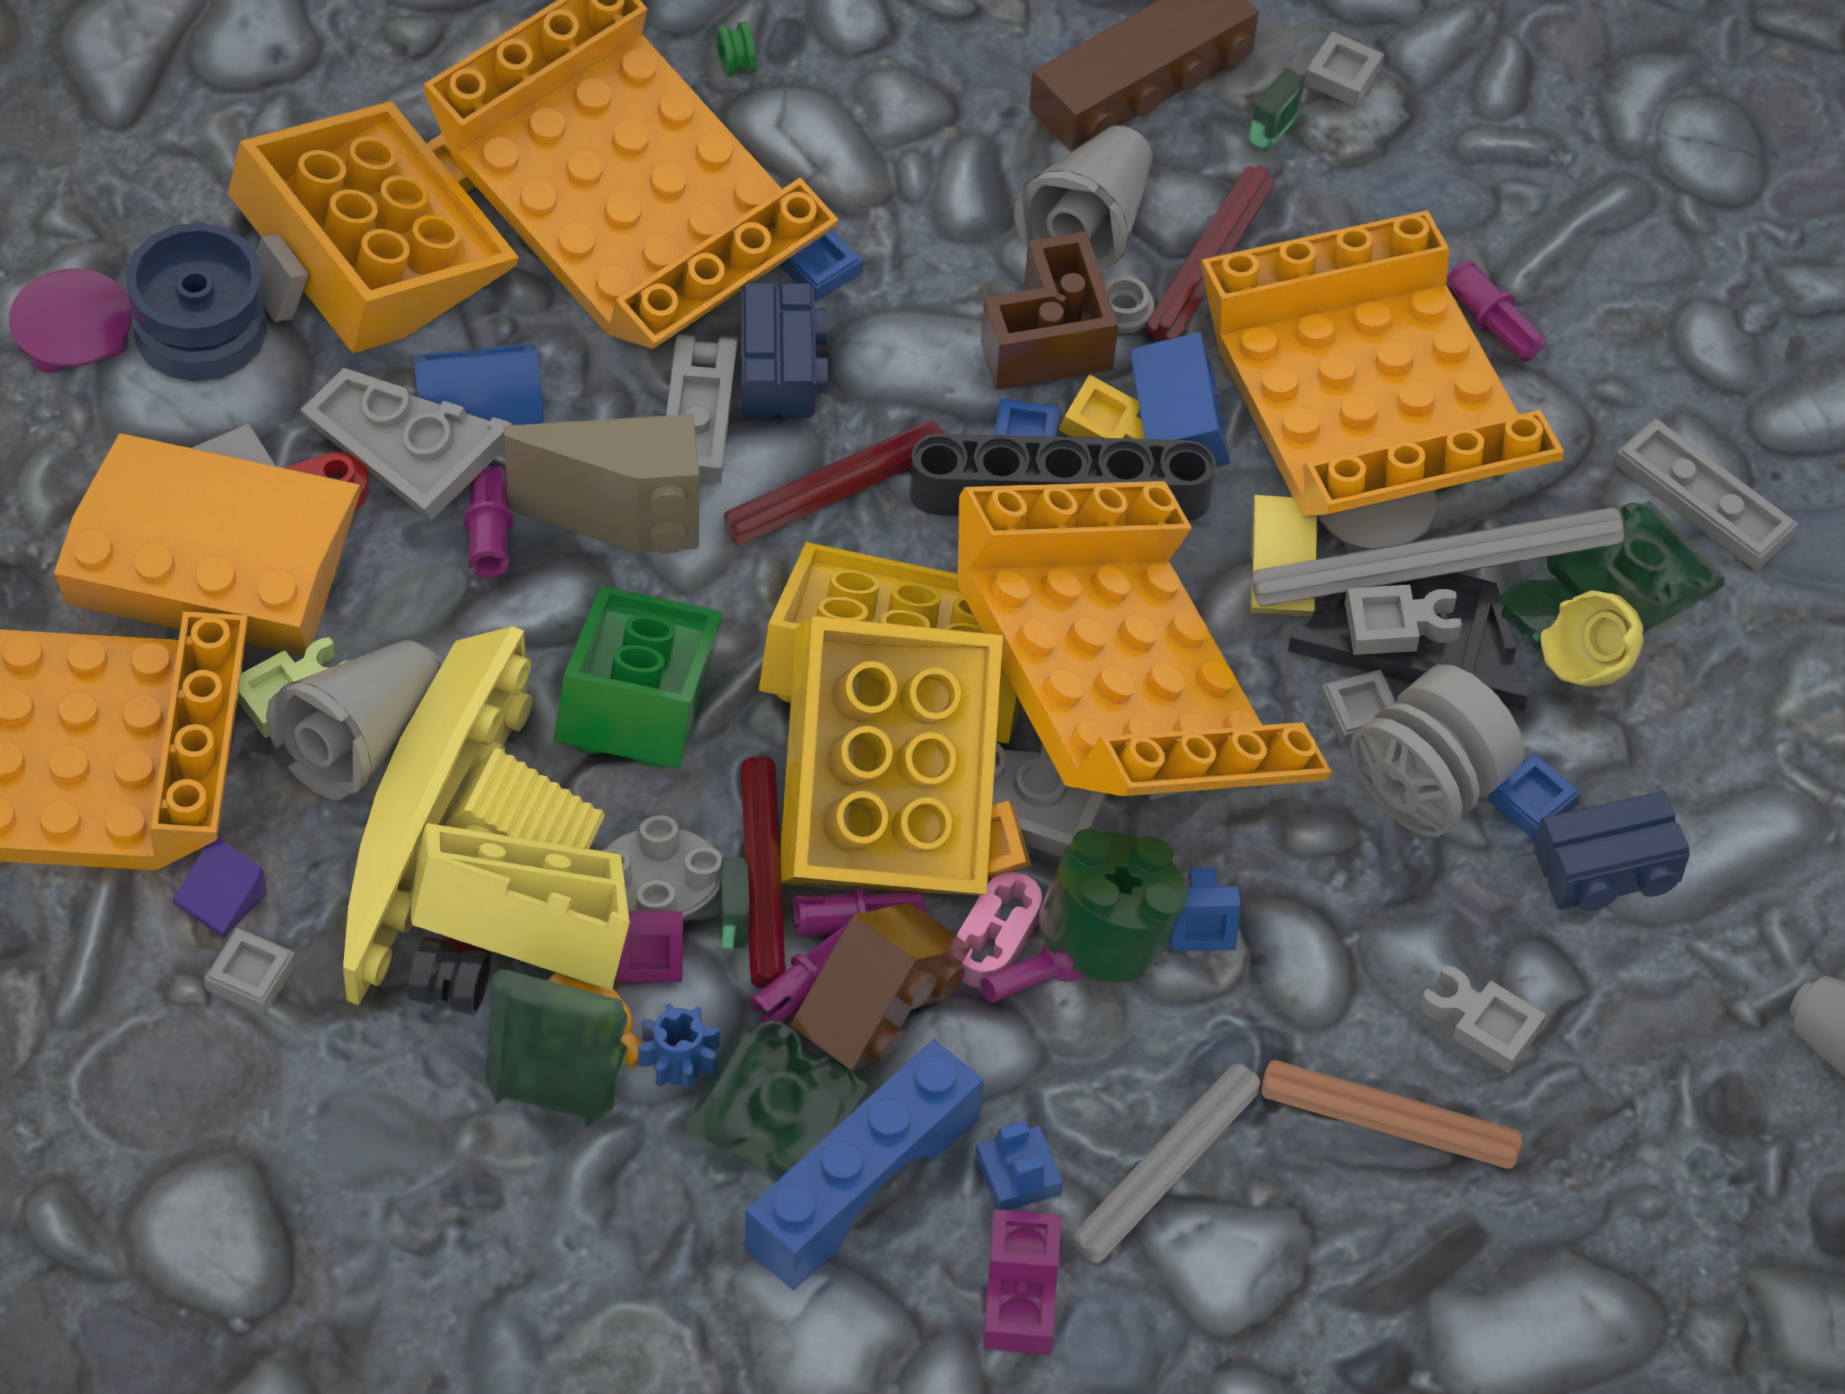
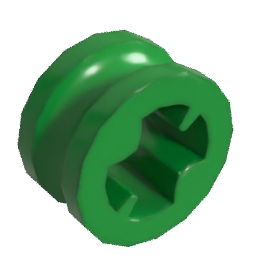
(735, 49)

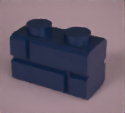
(779, 350)
(1612, 851)

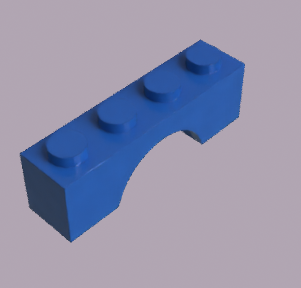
(818, 1199)

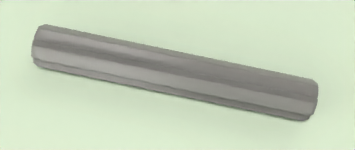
(1165, 1163)

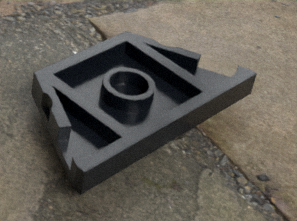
(1483, 646)

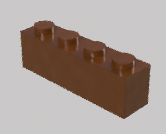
(1139, 65)

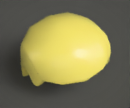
(1593, 639)

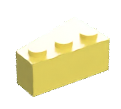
(524, 900)

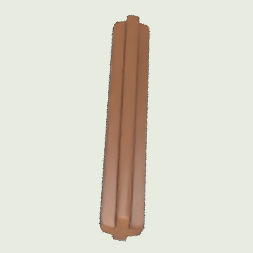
(1391, 1114)

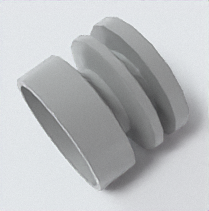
(1437, 750)

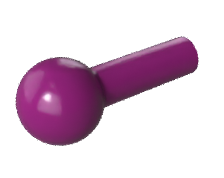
(1029, 973)

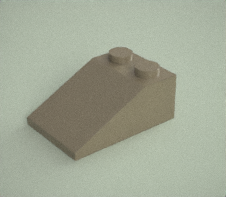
(609, 479)

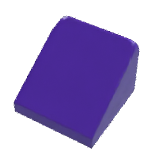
(221, 887)

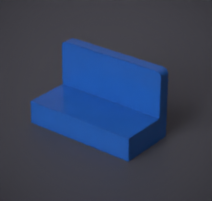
(484, 382)
(1180, 393)

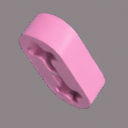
(1009, 936)

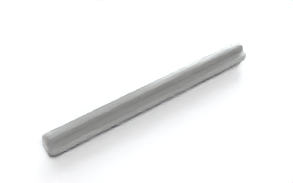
(1438, 556)

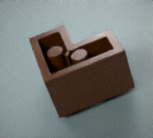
(1057, 324)
(873, 980)

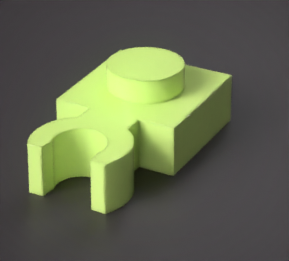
(268, 677)

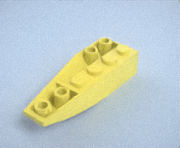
(457, 724)

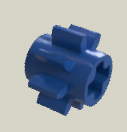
(678, 1046)

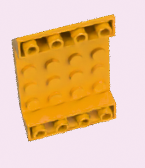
(617, 169)
(1366, 367)
(1112, 643)
(116, 743)

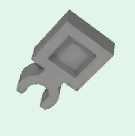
(1391, 621)
(1489, 1022)

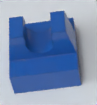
(1209, 914)
(1018, 1167)

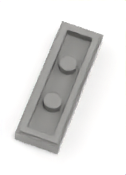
(1706, 494)

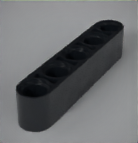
(1042, 460)

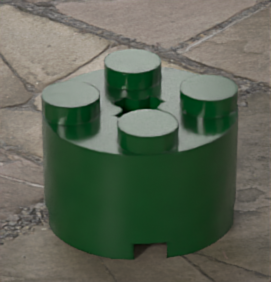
(1113, 904)

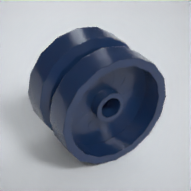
(196, 301)

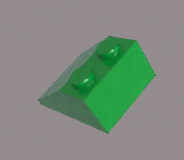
(637, 677)

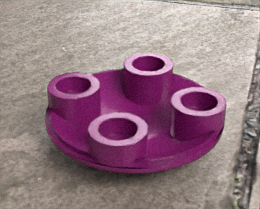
(70, 319)

